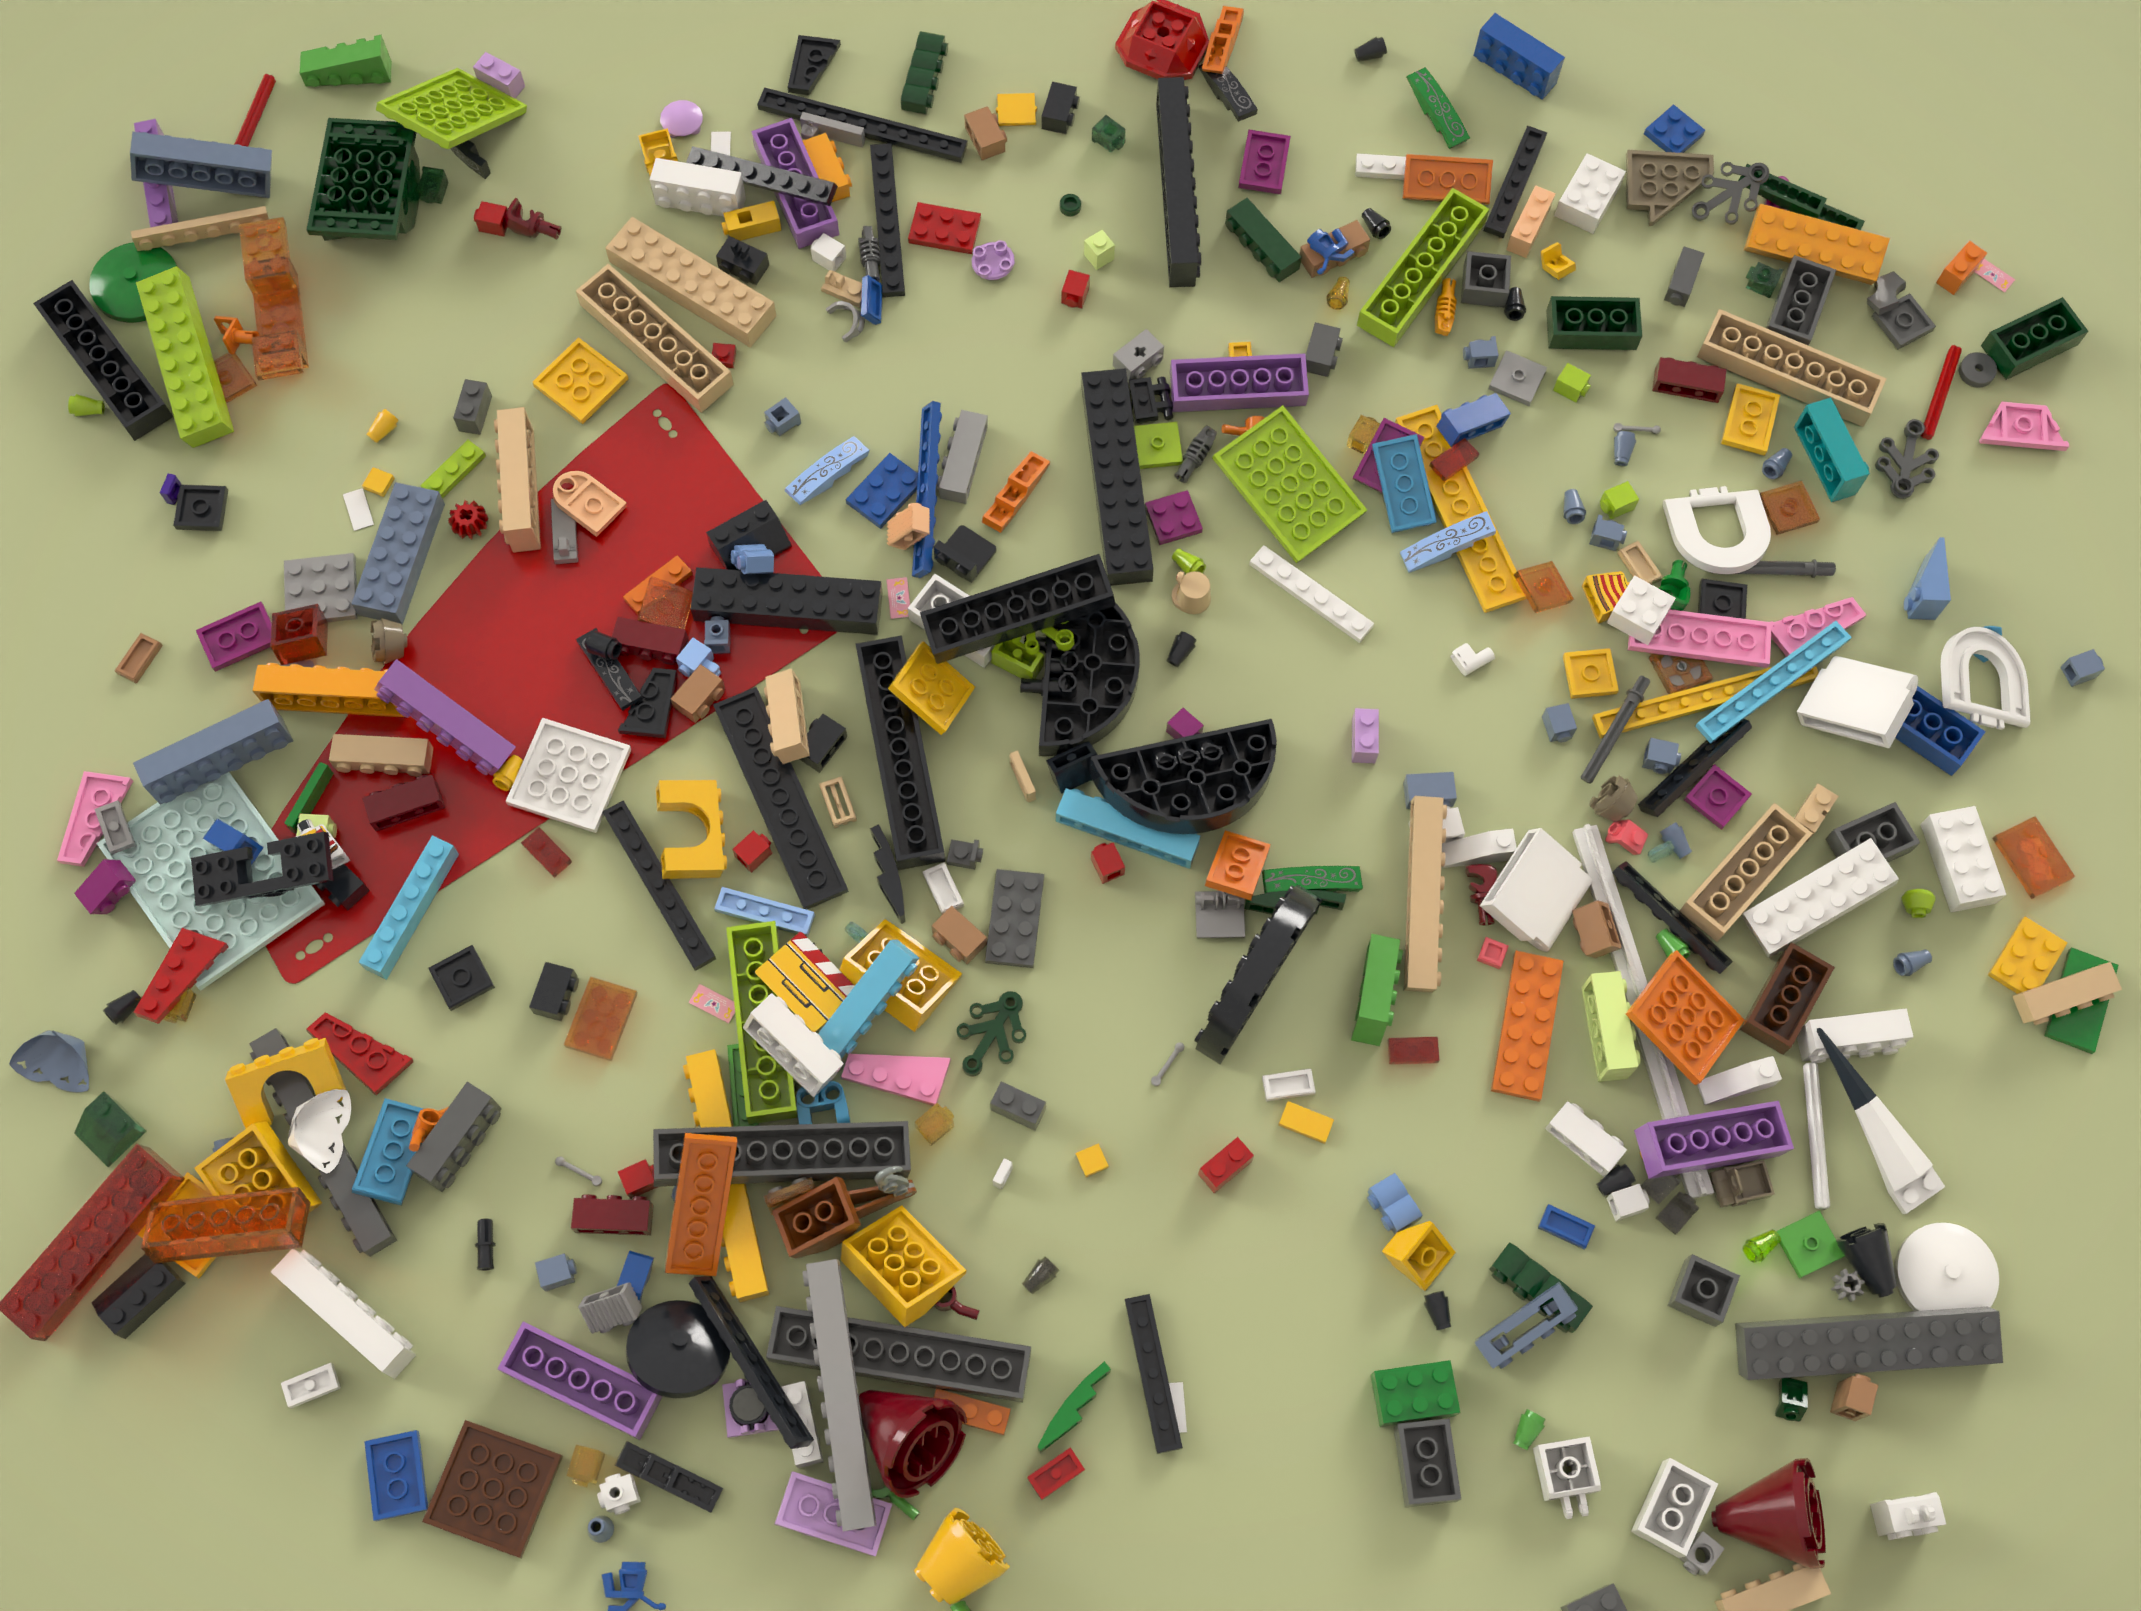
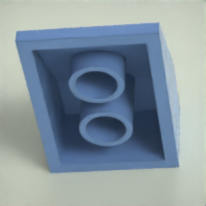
(1931, 586)

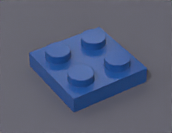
(1674, 131)

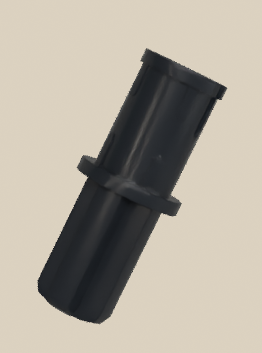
(485, 1244)

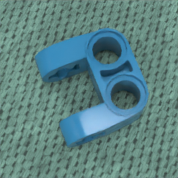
(822, 1103)

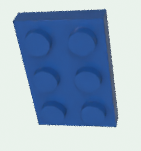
(884, 491)
(396, 1475)

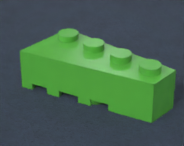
(347, 64)
(1377, 990)

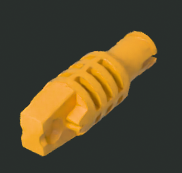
(1445, 308)

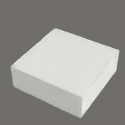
(1002, 1174)

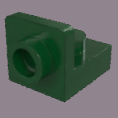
(1792, 1399)

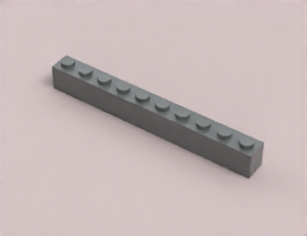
(359, 1211)

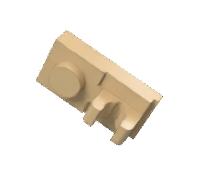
(843, 288)

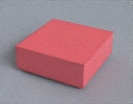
(1492, 953)

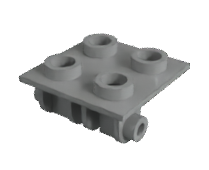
(1219, 915)

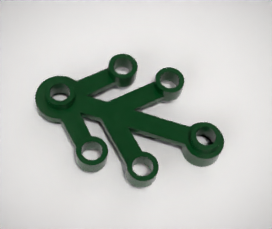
(993, 1029)

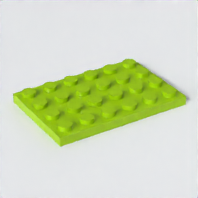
(451, 108)
(1289, 484)

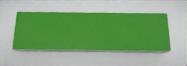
(736, 1085)

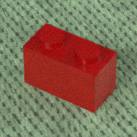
(1226, 1165)

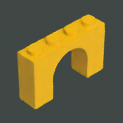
(702, 800)
(311, 1060)

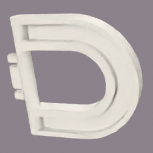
(1713, 558)
(2011, 672)

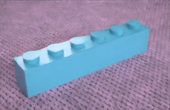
(1104, 821)
(409, 907)
(868, 997)

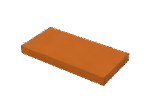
(1434, 176)

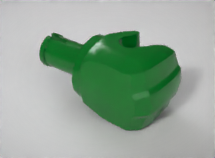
(1677, 585)

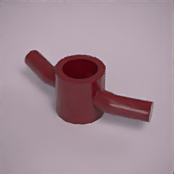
(957, 1306)

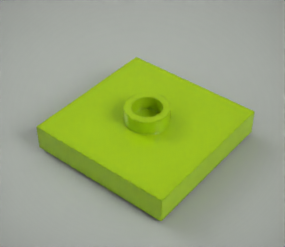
(1158, 445)

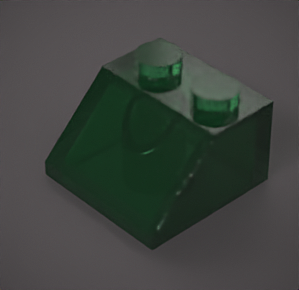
(108, 1128)

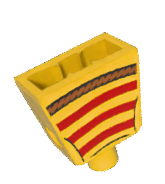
(1604, 592)

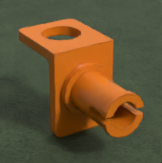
(234, 334)

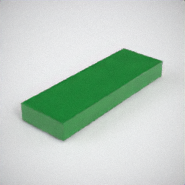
(310, 795)

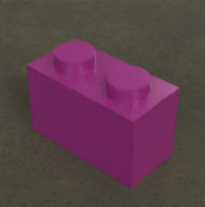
(105, 887)

